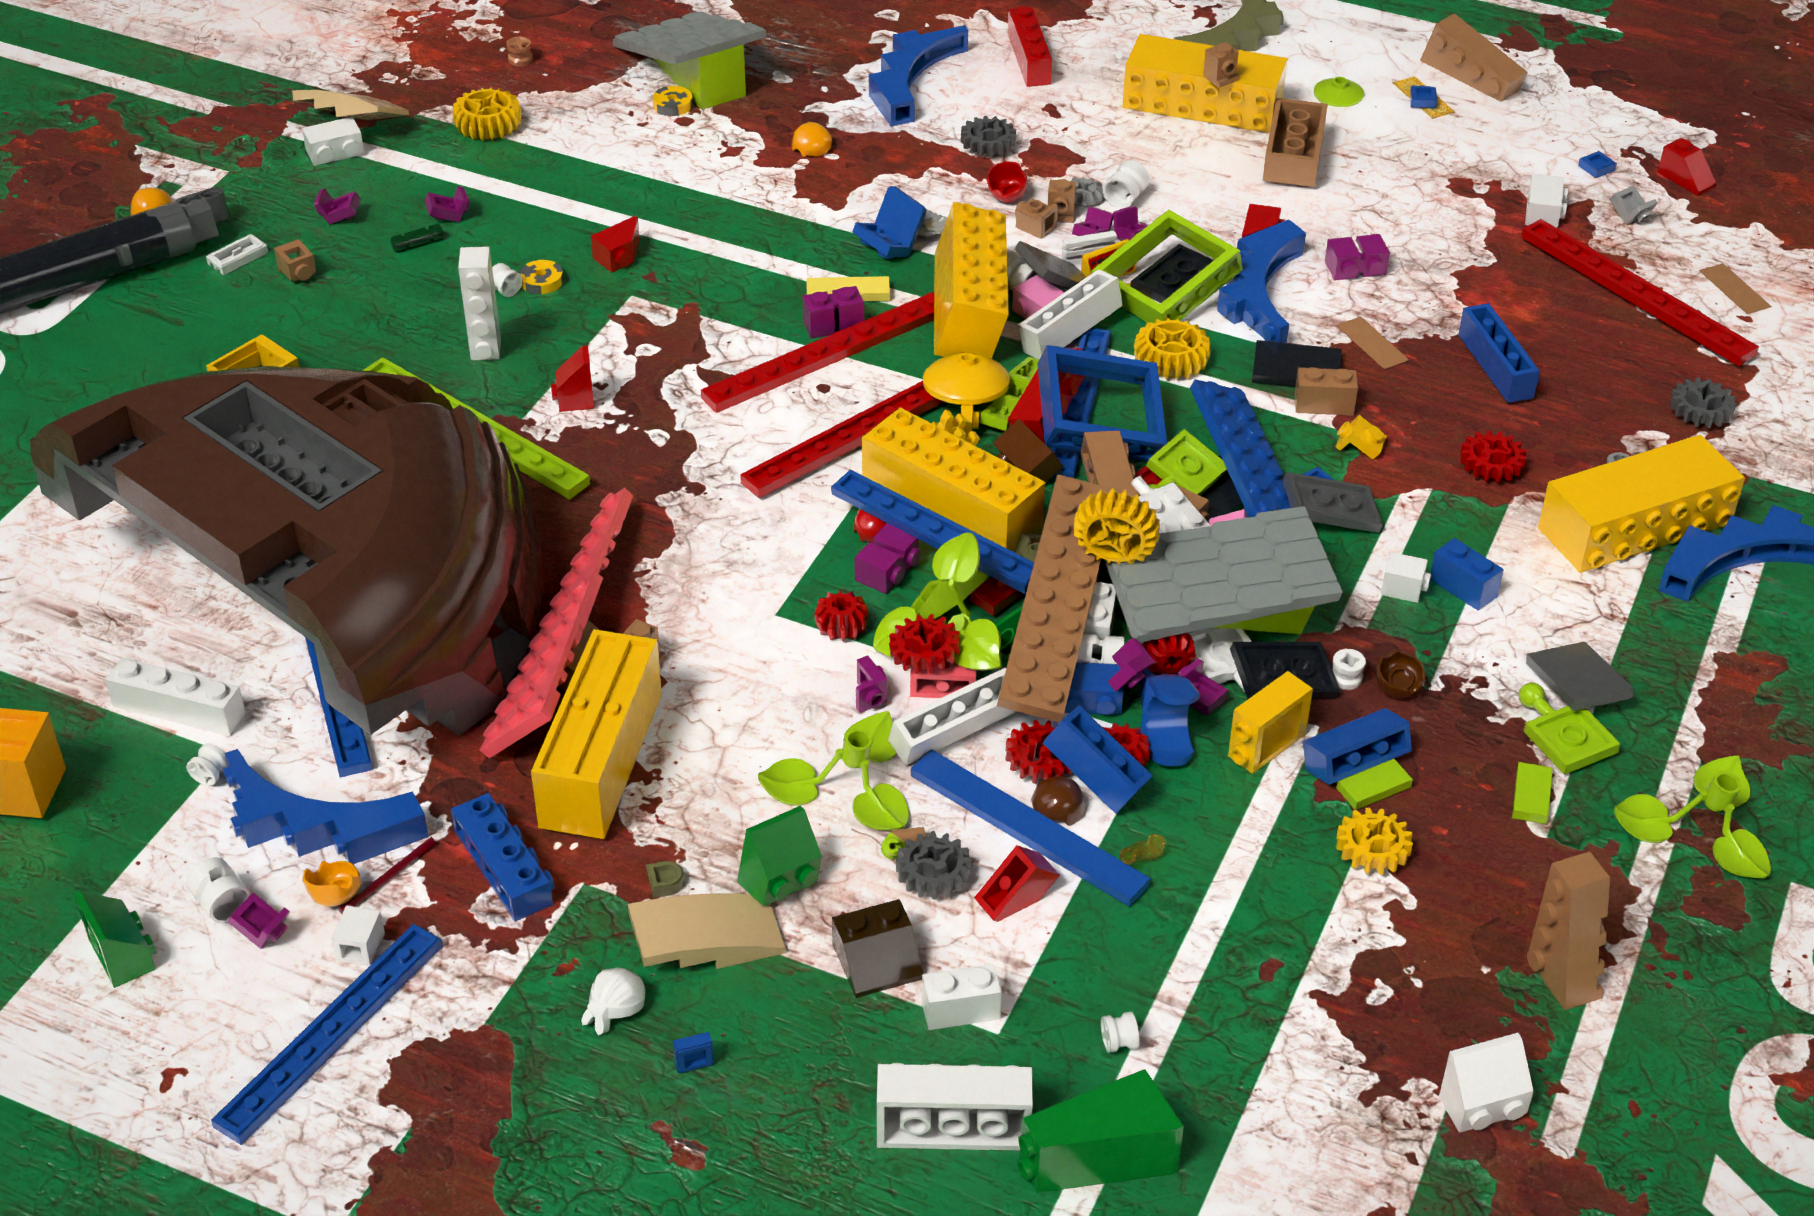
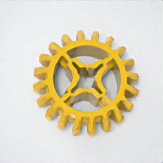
(487, 114)
(1174, 346)
(1120, 519)

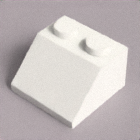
(1487, 1083)

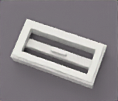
(237, 254)
(1075, 255)

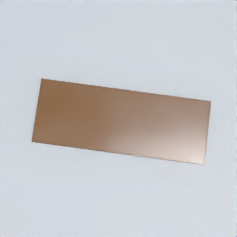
(1735, 288)
(1372, 342)

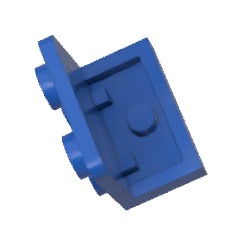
(894, 226)

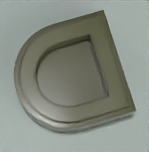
(665, 878)

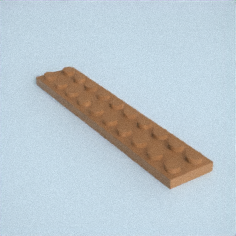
(1053, 610)

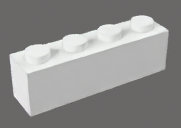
(479, 303)
(1071, 313)
(175, 696)
(948, 719)

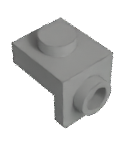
(1632, 206)

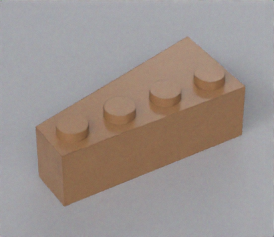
(1472, 59)
(1571, 930)

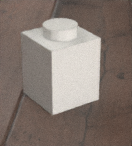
(1405, 577)
(358, 935)

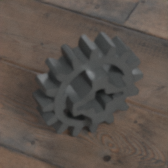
(988, 136)
(1703, 402)
(933, 865)

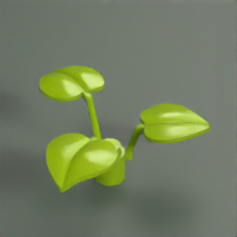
(979, 639)
(1722, 788)
(878, 808)

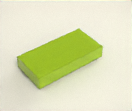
(1374, 784)
(1532, 793)

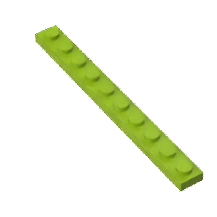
(530, 458)

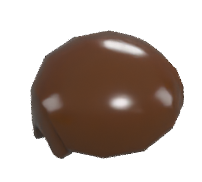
(1400, 674)
(1059, 799)

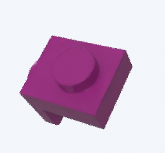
(447, 208)
(336, 209)
(1095, 222)
(1126, 223)
(1133, 661)
(871, 685)
(1210, 692)
(259, 921)

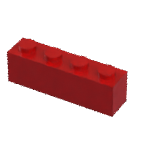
(1029, 46)
(1029, 408)

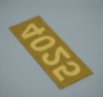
(1441, 107)

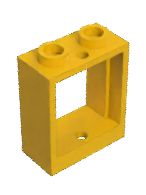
(253, 354)
(1270, 722)

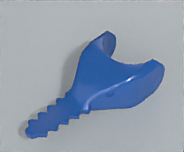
(1166, 717)

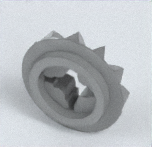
(1088, 191)

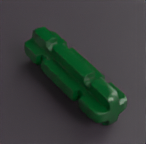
(417, 237)

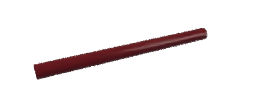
(370, 889)

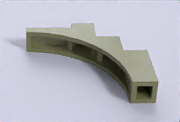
(1245, 28)

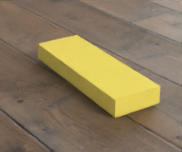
(869, 287)

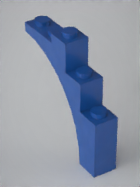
(900, 68)
(1246, 294)
(1741, 543)
(353, 828)

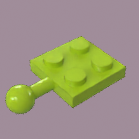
(1186, 464)
(1565, 735)

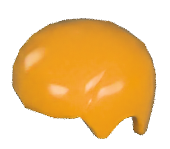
(811, 139)
(148, 199)
(332, 883)

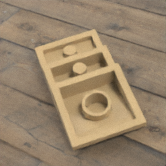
(350, 105)
(705, 929)

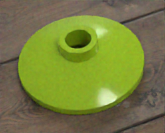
(1338, 92)

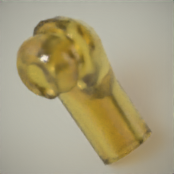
(1143, 850)

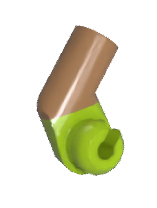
(896, 840)

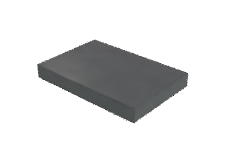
(1050, 266)
(1333, 501)
(1579, 676)

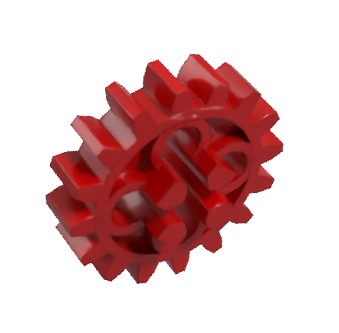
(1027, 745)

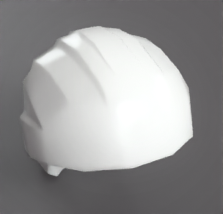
(614, 995)

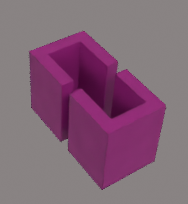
(1347, 262)
(823, 309)
(886, 565)

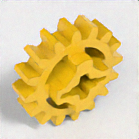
(1374, 841)

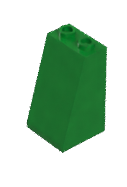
(1101, 1137)

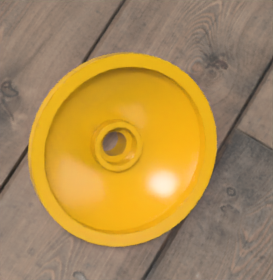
(966, 379)

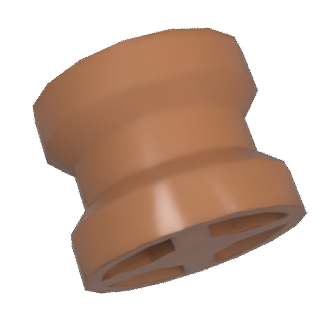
(519, 51)

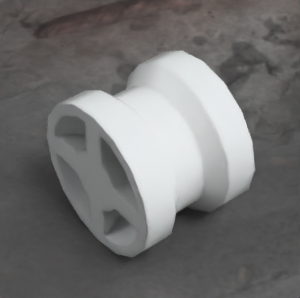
(506, 280)
(1348, 668)
(207, 765)
(1120, 1032)

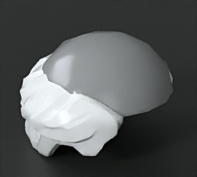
(932, 224)

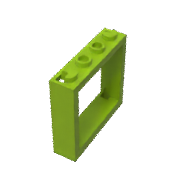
(1191, 294)

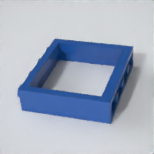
(1104, 367)

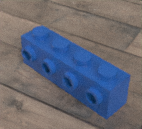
(1498, 353)
(503, 857)

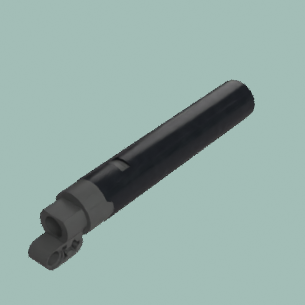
(110, 249)

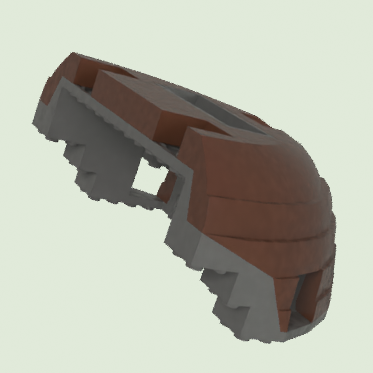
(388, 564)

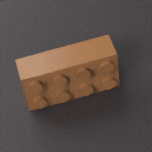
(1295, 142)

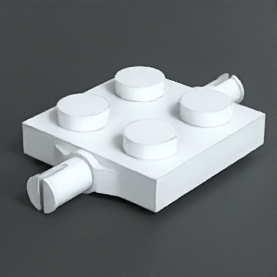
(1171, 507)
(1213, 648)

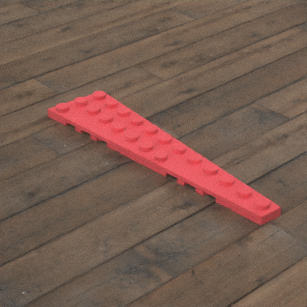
(533, 691)

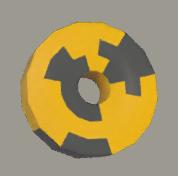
(672, 101)
(541, 277)

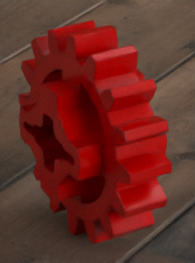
(1493, 456)
(924, 643)

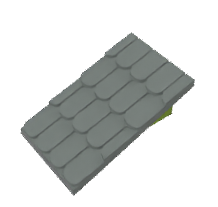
(698, 53)
(1228, 576)

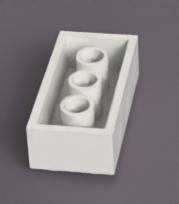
(952, 1106)

